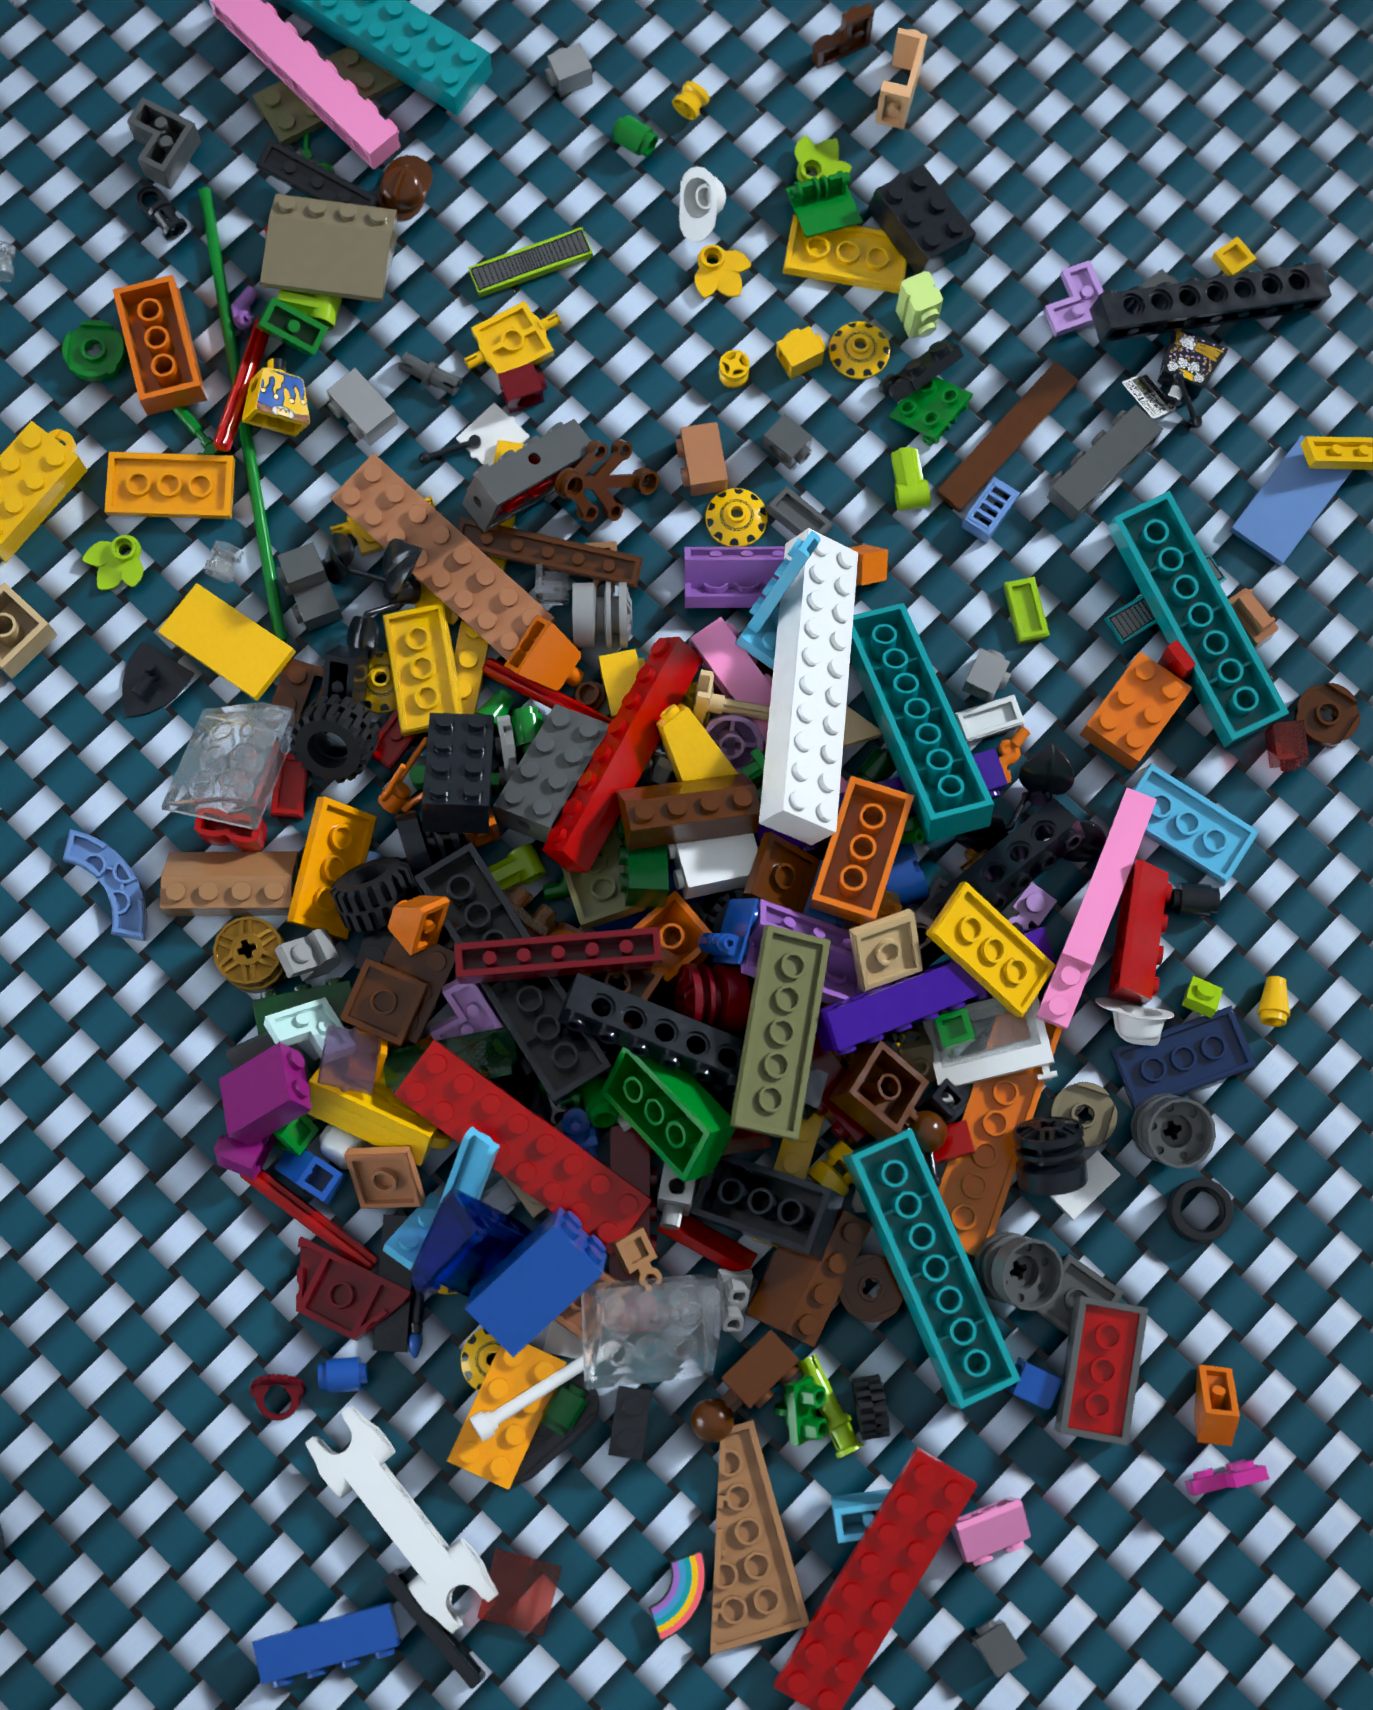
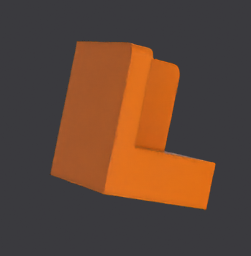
(871, 564)

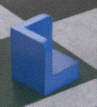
(1036, 1384)

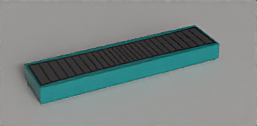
(1137, 616)

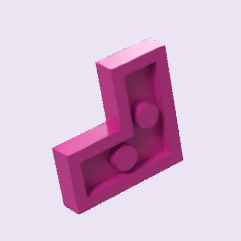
(1236, 1475)

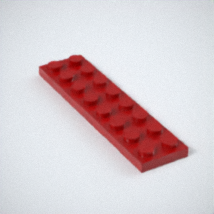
(530, 1148)
(875, 1583)

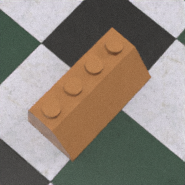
(228, 883)

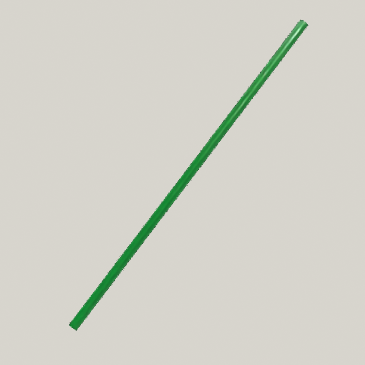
(244, 429)

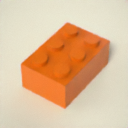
(1135, 711)

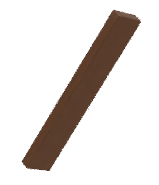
(1007, 437)
(554, 553)

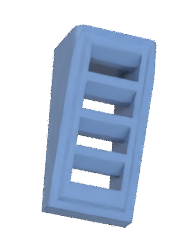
(979, 528)

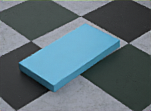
(1194, 826)

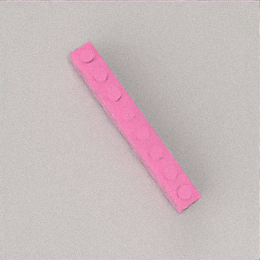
(310, 78)
(735, 670)

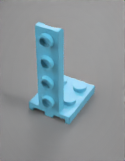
(761, 632)
(467, 1174)

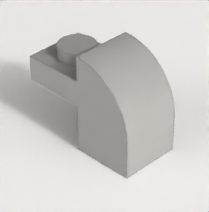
(309, 955)

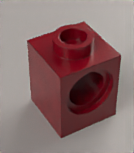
(522, 387)

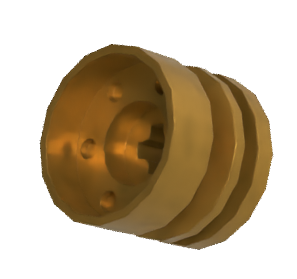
(253, 974)

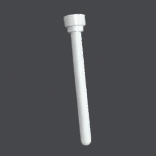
(488, 1422)

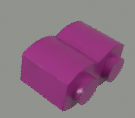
(242, 1157)

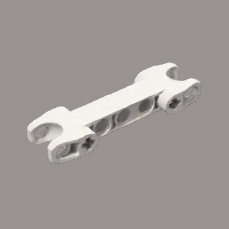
(437, 1564)

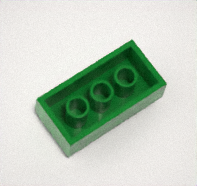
(669, 1113)

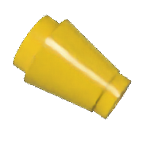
(1274, 1002)

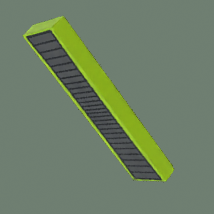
(530, 262)

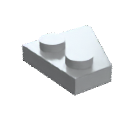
(506, 746)

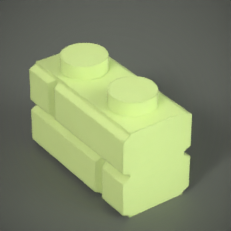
(919, 305)

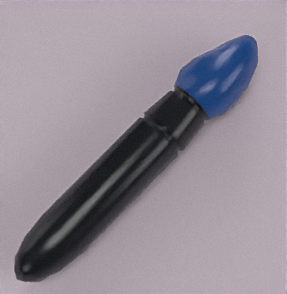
(416, 1319)

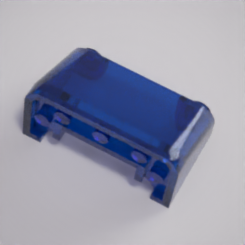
(464, 1244)

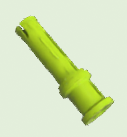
(838, 1422)

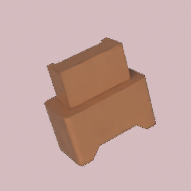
(1253, 617)

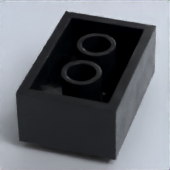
(921, 220)

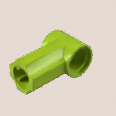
(319, 307)
(910, 487)
(519, 867)

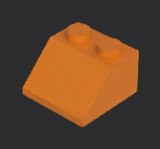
(678, 935)

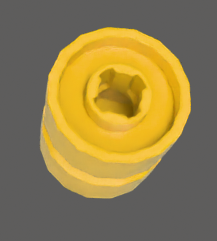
(826, 1175)

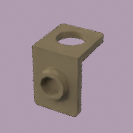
(919, 1052)

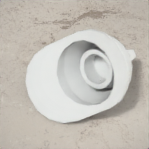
(700, 202)
(1135, 1022)

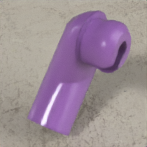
(241, 309)

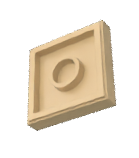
(886, 950)

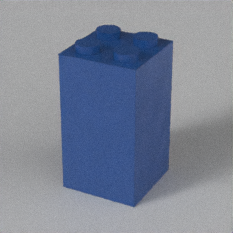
(537, 1281)

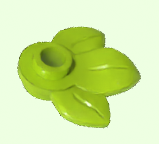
(818, 158)
(113, 566)

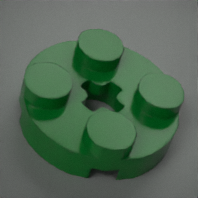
(100, 367)

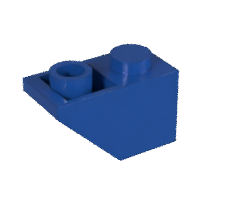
(312, 1174)

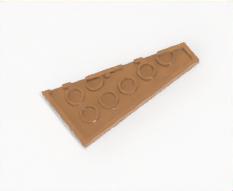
(753, 1568)

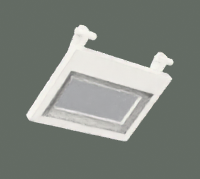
(1001, 1046)

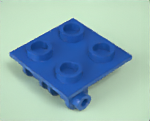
(732, 942)

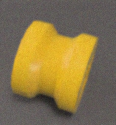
(690, 100)
(729, 363)

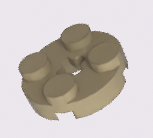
(1099, 1107)

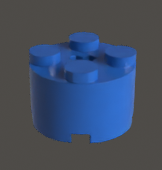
(906, 877)

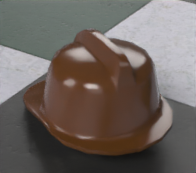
(405, 186)

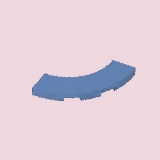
(117, 878)

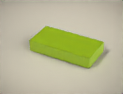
(1026, 610)

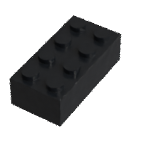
(458, 773)
(768, 1206)

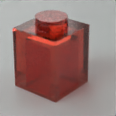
(1286, 745)

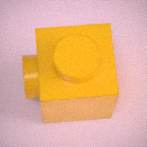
(800, 351)

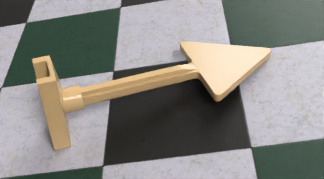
(856, 727)

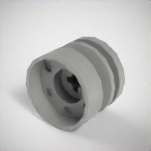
(600, 615)

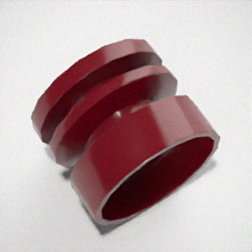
(713, 996)

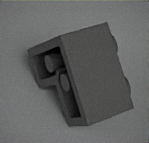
(168, 141)
(307, 581)

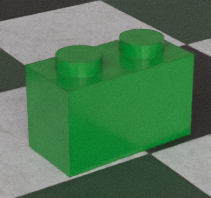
(292, 327)

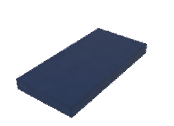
(1184, 1057)

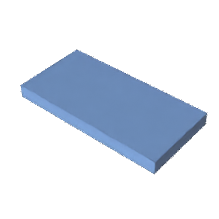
(1287, 505)

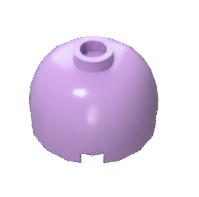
(735, 737)

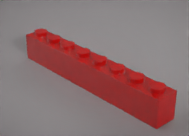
(621, 755)

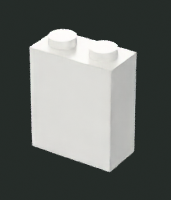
(712, 864)

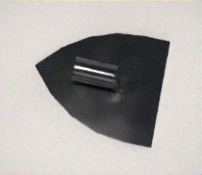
(152, 681)

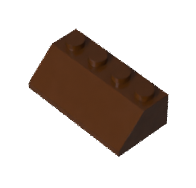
(689, 811)
(801, 1291)

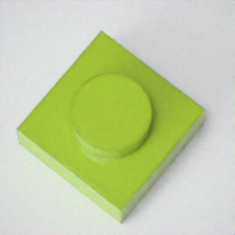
(1202, 997)

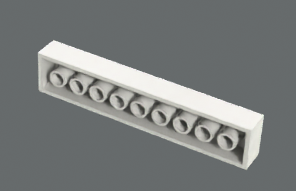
(810, 695)

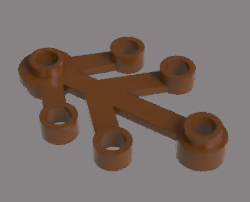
(572, 481)

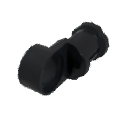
(161, 212)

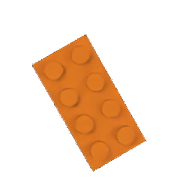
(159, 345)
(861, 851)

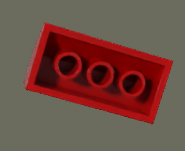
(1139, 933)

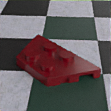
(343, 1292)

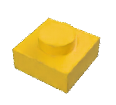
(1234, 257)

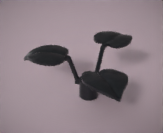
(398, 565)
(1043, 776)

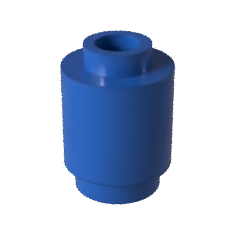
(342, 1374)

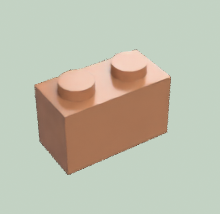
(703, 459)

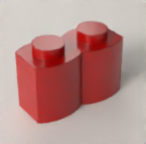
(226, 834)

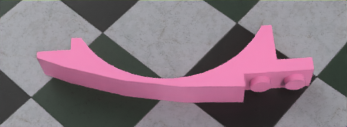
(1096, 909)

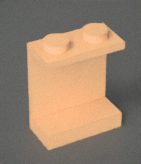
(897, 98)

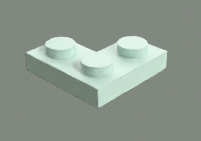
(303, 1023)

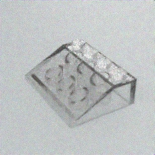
(232, 763)
(651, 1329)

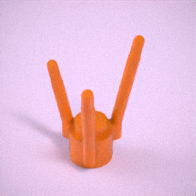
(396, 794)

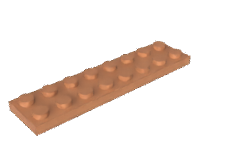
(449, 561)

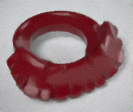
(293, 1386)

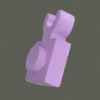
(1032, 907)

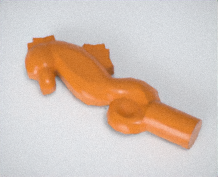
(1010, 750)

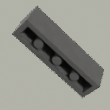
(1104, 462)

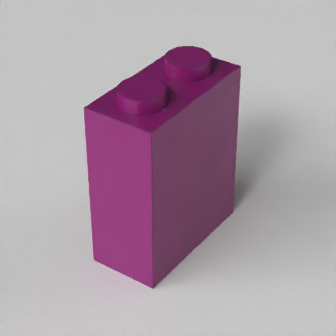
(265, 1094)

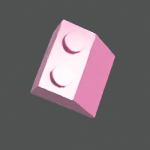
(990, 1530)

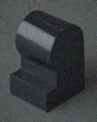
(934, 1102)

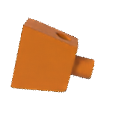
(546, 656)

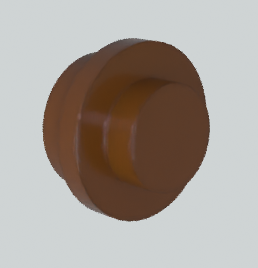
(591, 694)

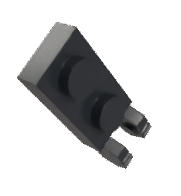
(921, 370)

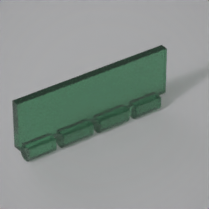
(481, 1050)

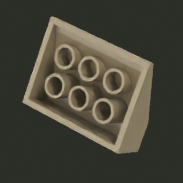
(329, 248)

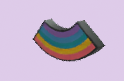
(682, 1597)

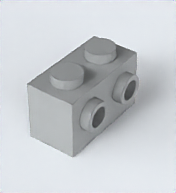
(362, 407)

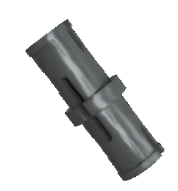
(430, 373)

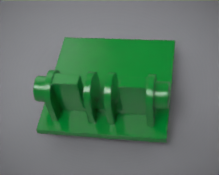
(824, 204)
(932, 409)

